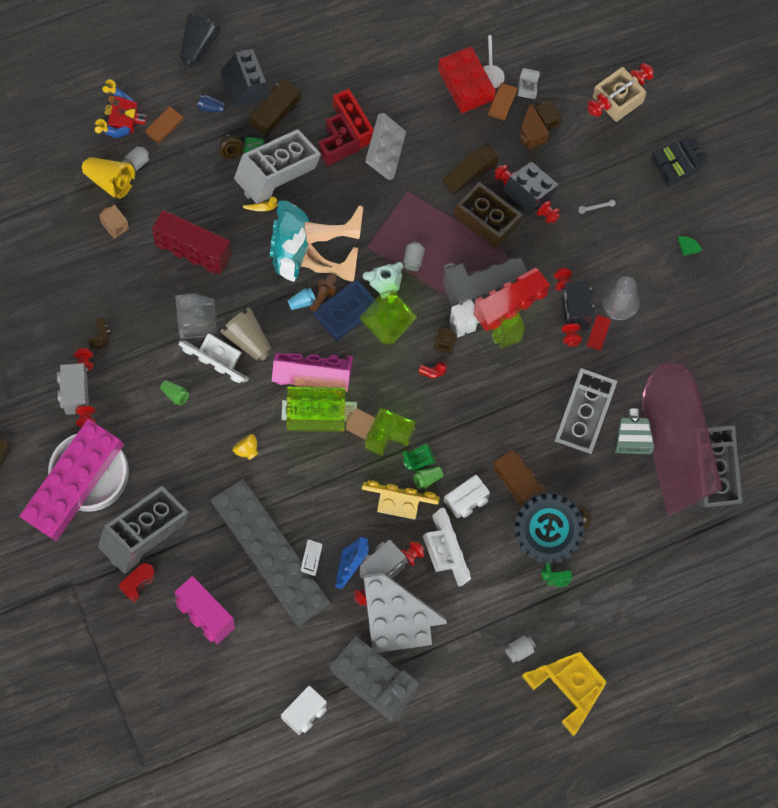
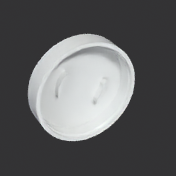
(108, 487)

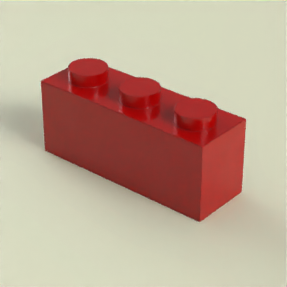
(347, 104)

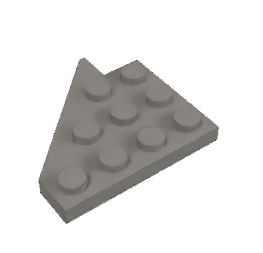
(397, 616)

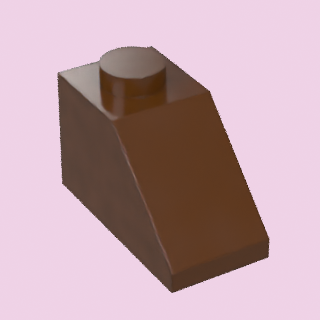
(533, 130)

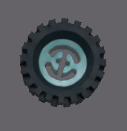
(570, 532)

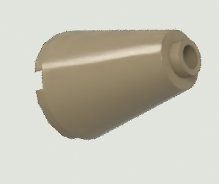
(248, 335)

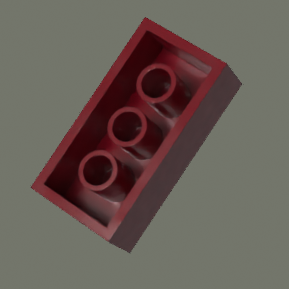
(191, 242)

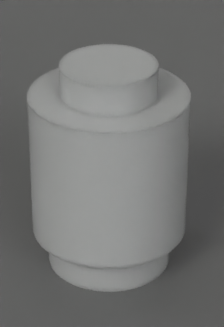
(137, 157)
(413, 256)
(520, 648)

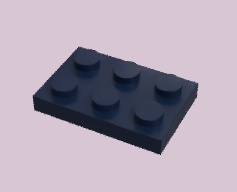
(343, 310)

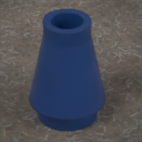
(210, 104)

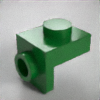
(418, 458)
(559, 579)

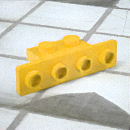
(399, 501)

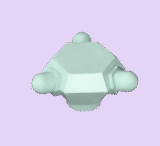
(385, 277)

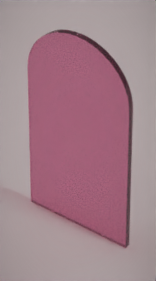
(441, 237)
(679, 437)

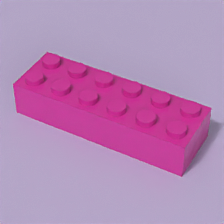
(72, 480)

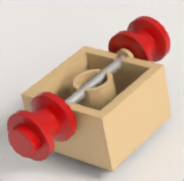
(620, 92)

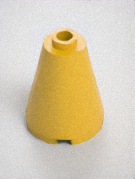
(110, 175)

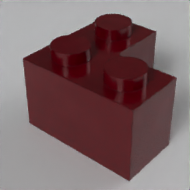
(341, 142)

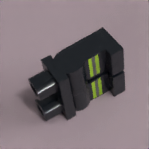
(678, 160)

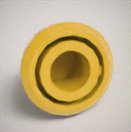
(246, 447)

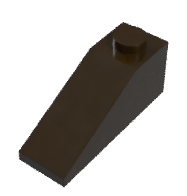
(471, 168)

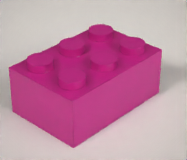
(204, 610)

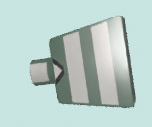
(634, 434)

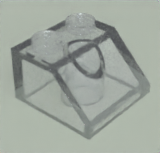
(195, 316)

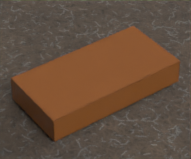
(503, 101)
(164, 125)

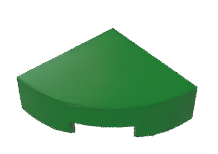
(688, 245)

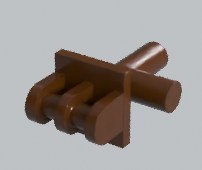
(325, 288)

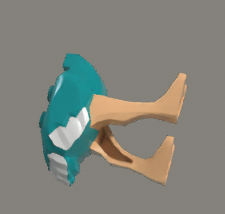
(293, 239)

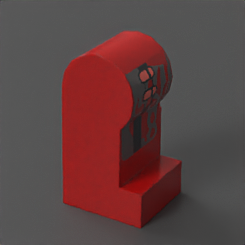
(136, 580)

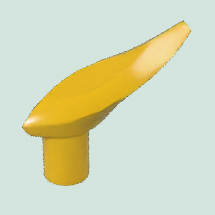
(263, 206)

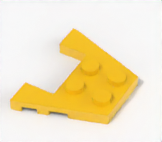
(576, 680)

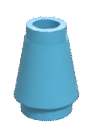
(302, 299)

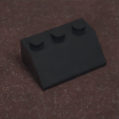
(244, 79)

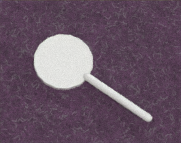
(494, 73)

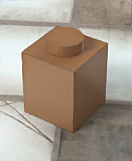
(113, 221)
(359, 423)

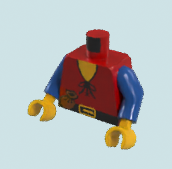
(120, 113)

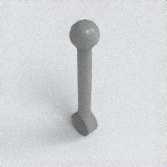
(582, 209)

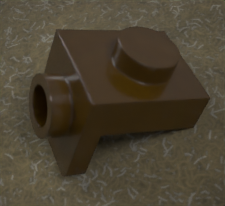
(102, 340)

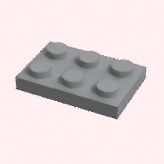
(385, 146)

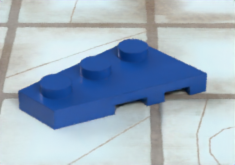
(350, 560)

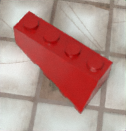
(510, 299)

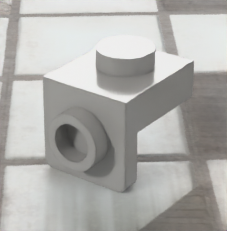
(528, 83)

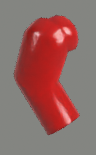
(434, 372)

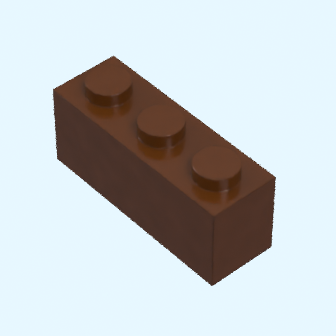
(517, 477)

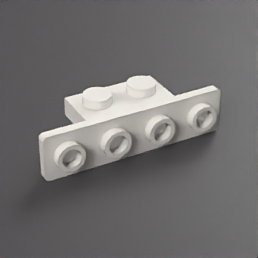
(218, 354)
(445, 549)

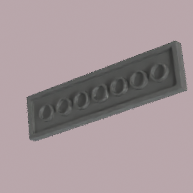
(270, 552)

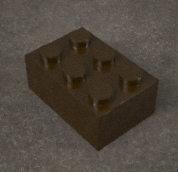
(487, 215)

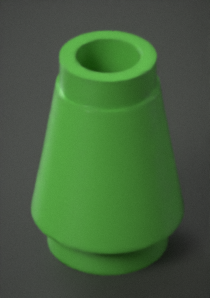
(176, 393)
(427, 477)

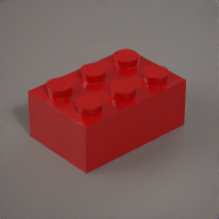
(466, 79)

